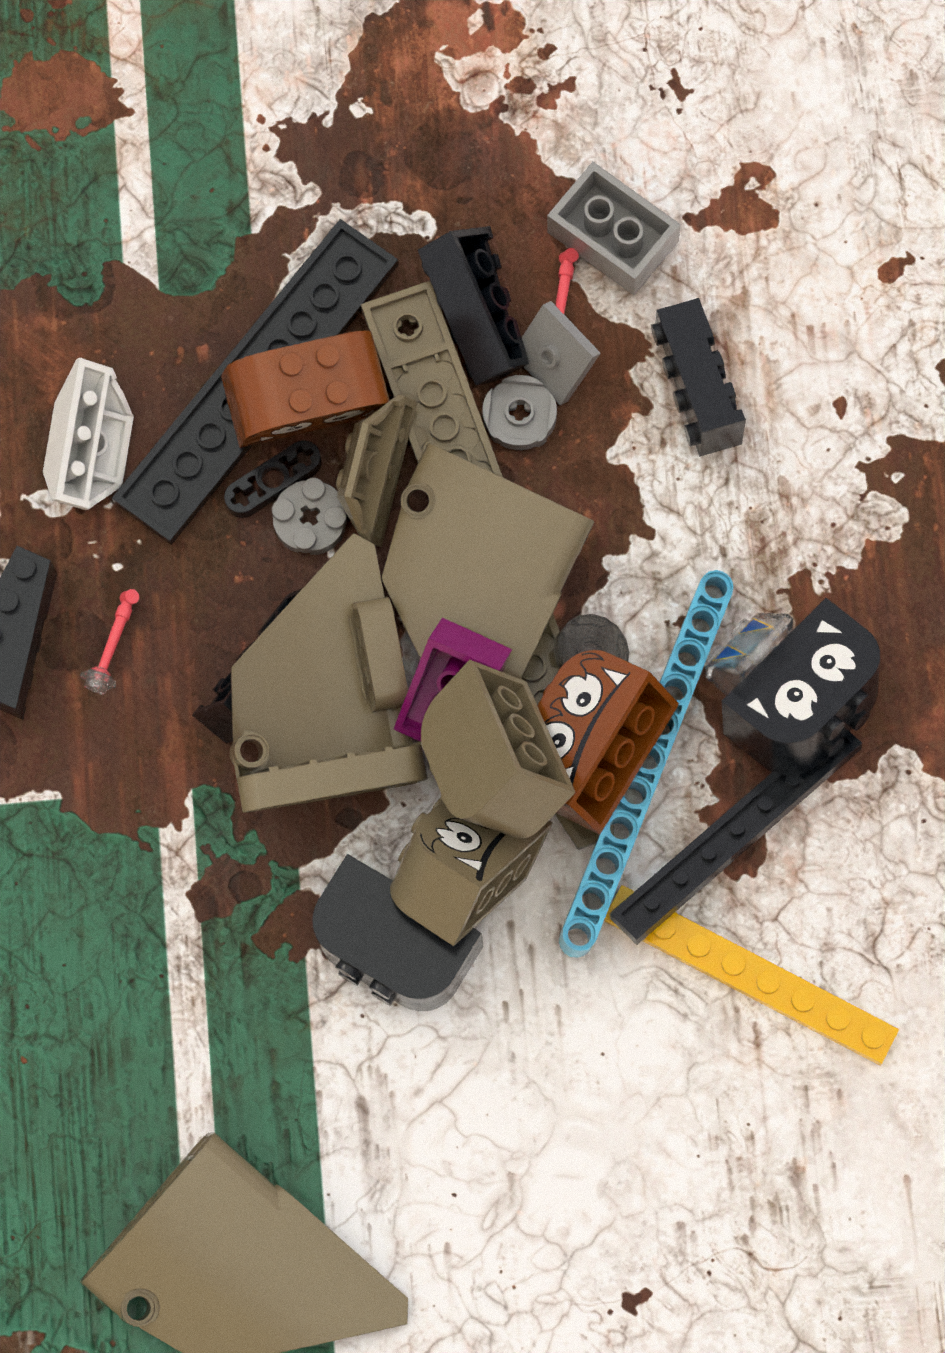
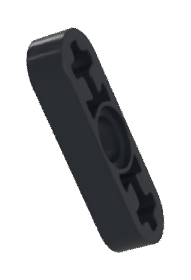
(244, 484)

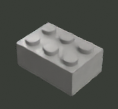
(613, 228)

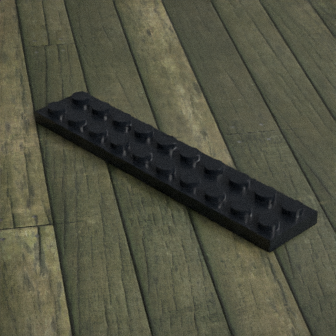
(202, 441)

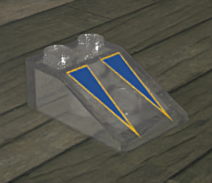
(747, 648)

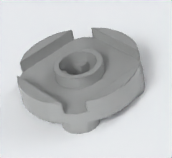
(532, 429)
(304, 537)

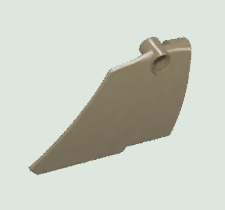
(480, 556)
(325, 693)
(239, 1265)

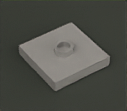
(557, 352)

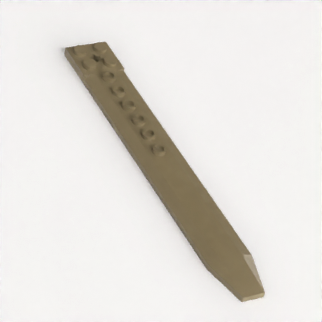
(446, 416)

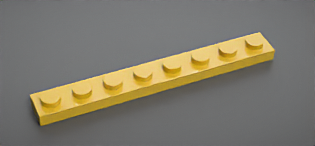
(769, 984)

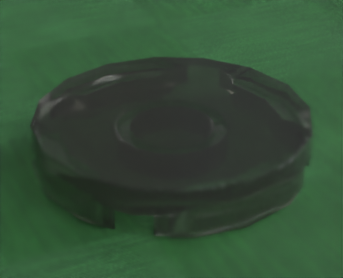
(589, 633)

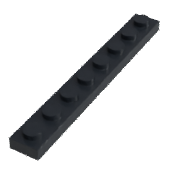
(722, 844)

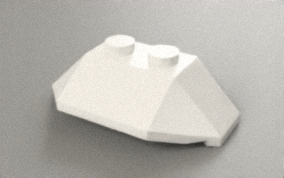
(87, 437)

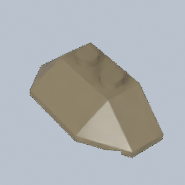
(374, 466)

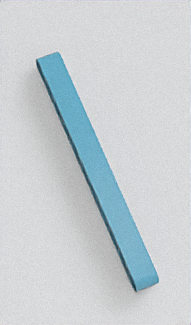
(646, 780)

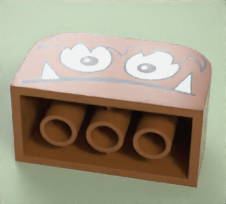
(304, 387)
(603, 726)

